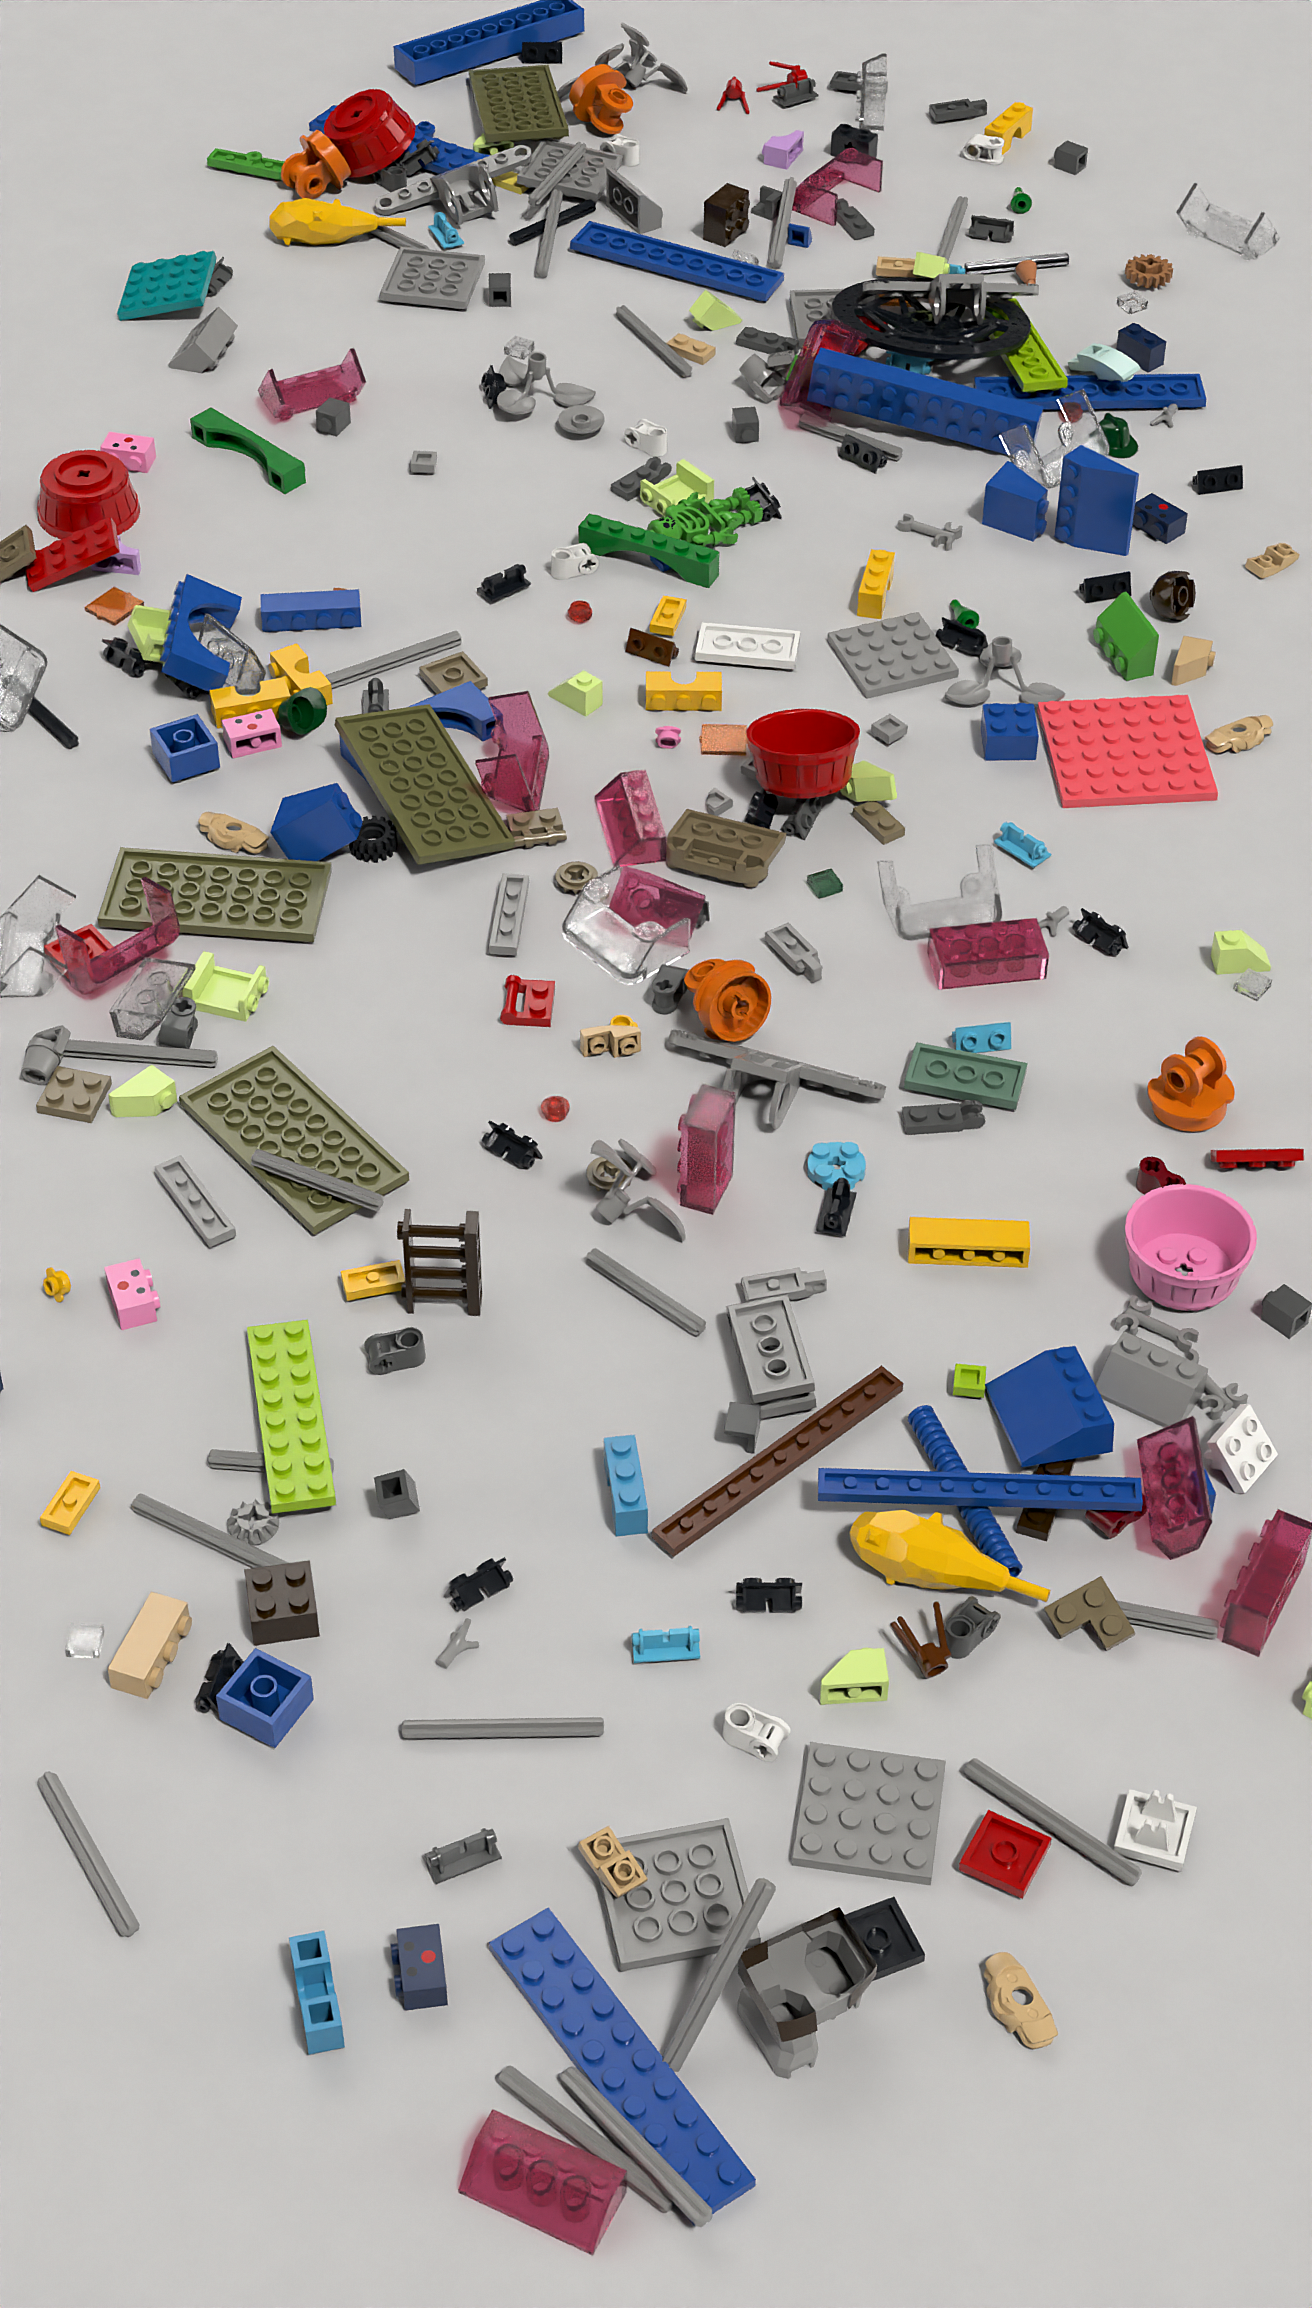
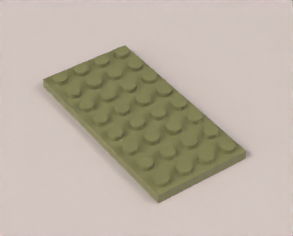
(518, 104)
(424, 784)
(220, 893)
(281, 1111)

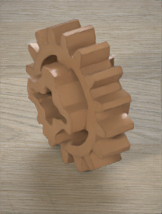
(1149, 271)

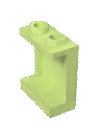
(678, 487)
(148, 630)
(225, 990)

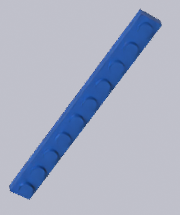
(980, 1489)

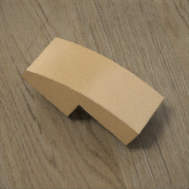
(1274, 560)
(615, 1038)
(611, 1863)

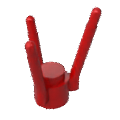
(795, 75)
(734, 91)

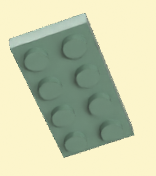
(965, 1075)

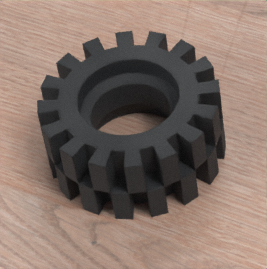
(383, 845)

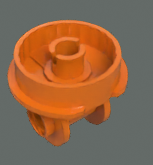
(600, 98)
(315, 166)
(729, 998)
(1192, 1088)

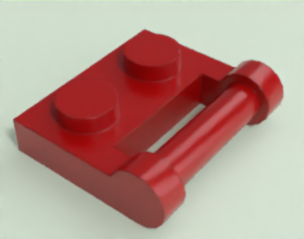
(537, 1005)

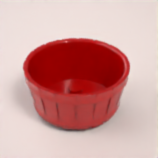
(369, 131)
(85, 489)
(803, 751)

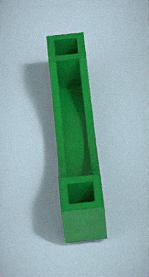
(219, 431)
(693, 562)

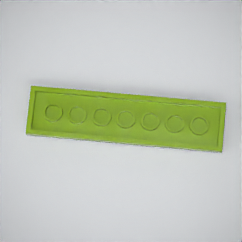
(1032, 362)
(290, 1417)

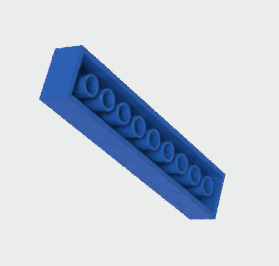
(487, 39)
(918, 401)

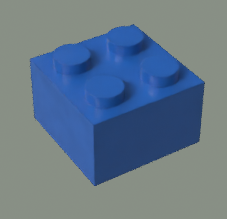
(1009, 732)
(184, 748)
(265, 1697)

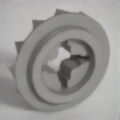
(264, 1527)

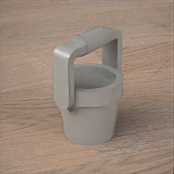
(758, 374)
(44, 1055)

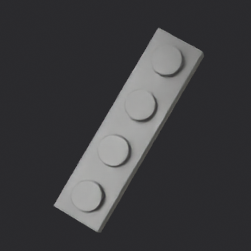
(509, 914)
(195, 1201)

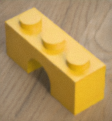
(1014, 122)
(875, 583)
(294, 666)
(667, 695)
(228, 703)

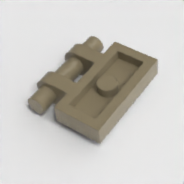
(536, 827)

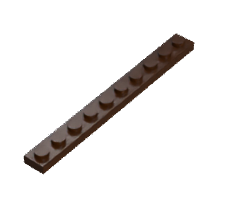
(776, 1461)

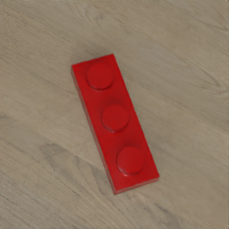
(1257, 1157)

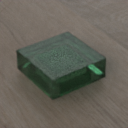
(825, 883)

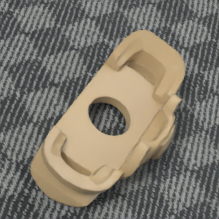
(1226, 738)
(247, 837)
(1031, 2021)

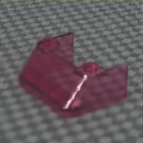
(814, 194)
(822, 334)
(313, 388)
(523, 755)
(92, 974)

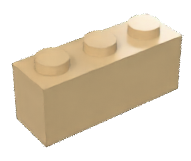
(149, 1645)

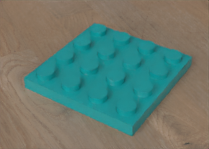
(167, 285)

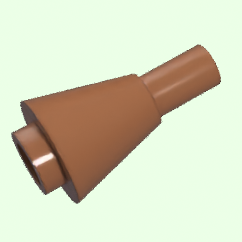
(1027, 271)

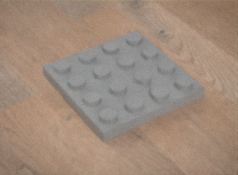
(583, 180)
(432, 278)
(812, 306)
(892, 655)
(869, 1813)
(688, 1898)

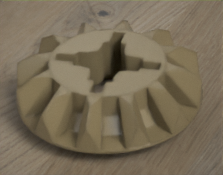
(574, 870)
(596, 1173)

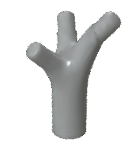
(1166, 415)
(1054, 918)
(456, 1645)

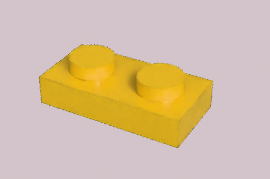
(668, 615)
(372, 1280)
(70, 1502)

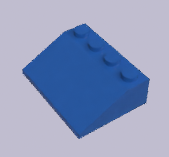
(1096, 502)
(1052, 1409)

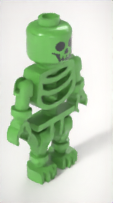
(690, 524)

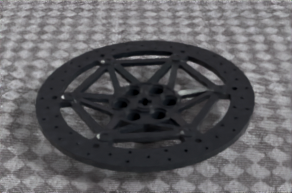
(919, 335)

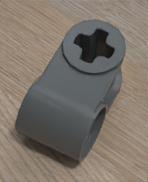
(391, 177)
(668, 988)
(179, 1024)
(398, 1350)
(969, 1627)

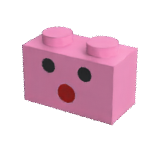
(133, 450)
(251, 733)
(131, 1293)

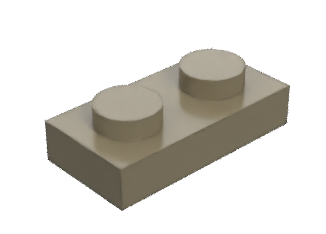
(879, 822)

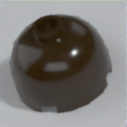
(1173, 595)

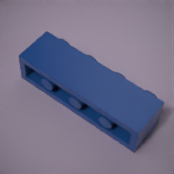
(310, 610)

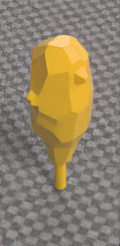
(323, 222)
(930, 1554)

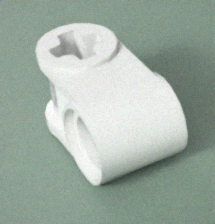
(623, 146)
(984, 149)
(647, 437)
(570, 561)
(756, 1731)

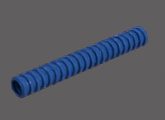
(977, 1518)

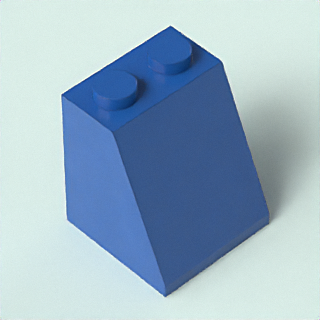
(1015, 503)
(315, 823)

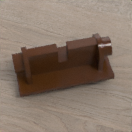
(651, 647)

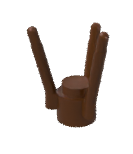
(928, 1656)

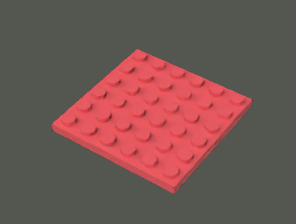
(1126, 751)

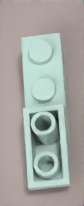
(1105, 362)

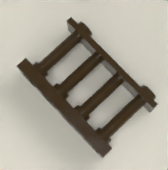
(469, 1253)

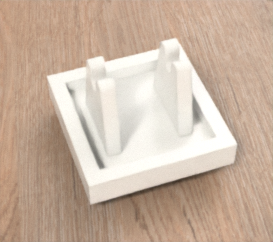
(1241, 1449)
(1155, 1829)

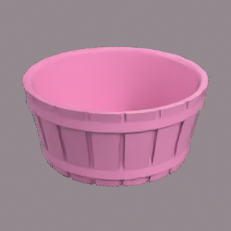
(1190, 1229)

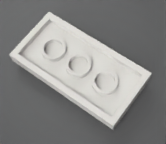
(747, 645)

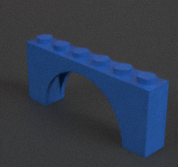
(182, 652)
(456, 708)

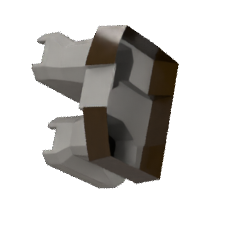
(799, 1984)

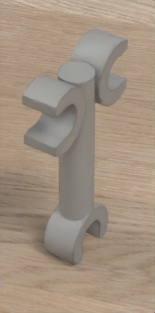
(941, 536)
(1140, 1316)
(1217, 1398)

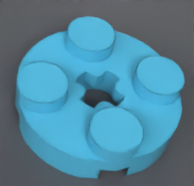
(836, 1153)

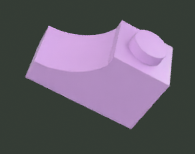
(783, 150)
(124, 562)

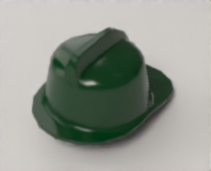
(1117, 433)
(303, 711)

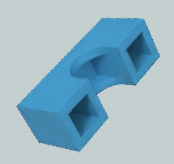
(626, 1485)
(316, 1992)

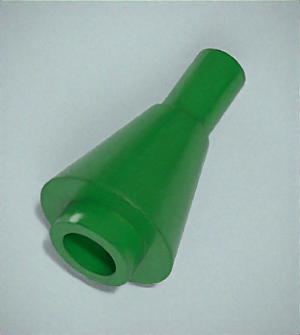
(1021, 201)
(965, 615)

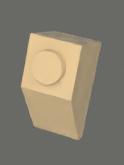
(1192, 660)

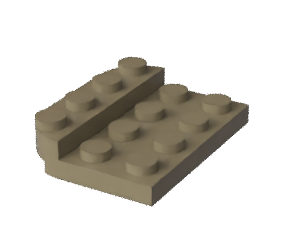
(722, 847)

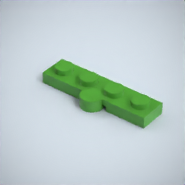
(247, 163)

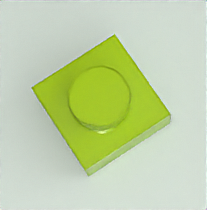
(969, 1380)

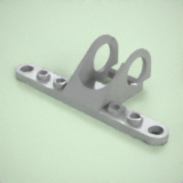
(458, 184)
(953, 288)
(757, 1065)

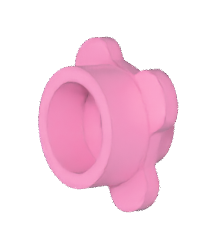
(668, 736)

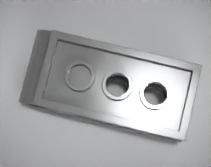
(772, 1356)

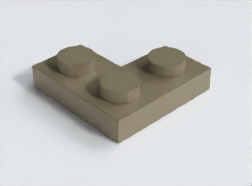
(1091, 1605)

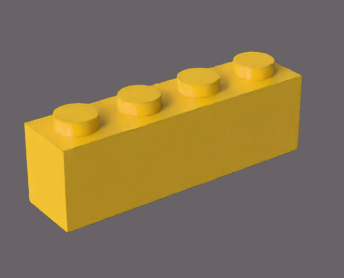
(968, 1242)

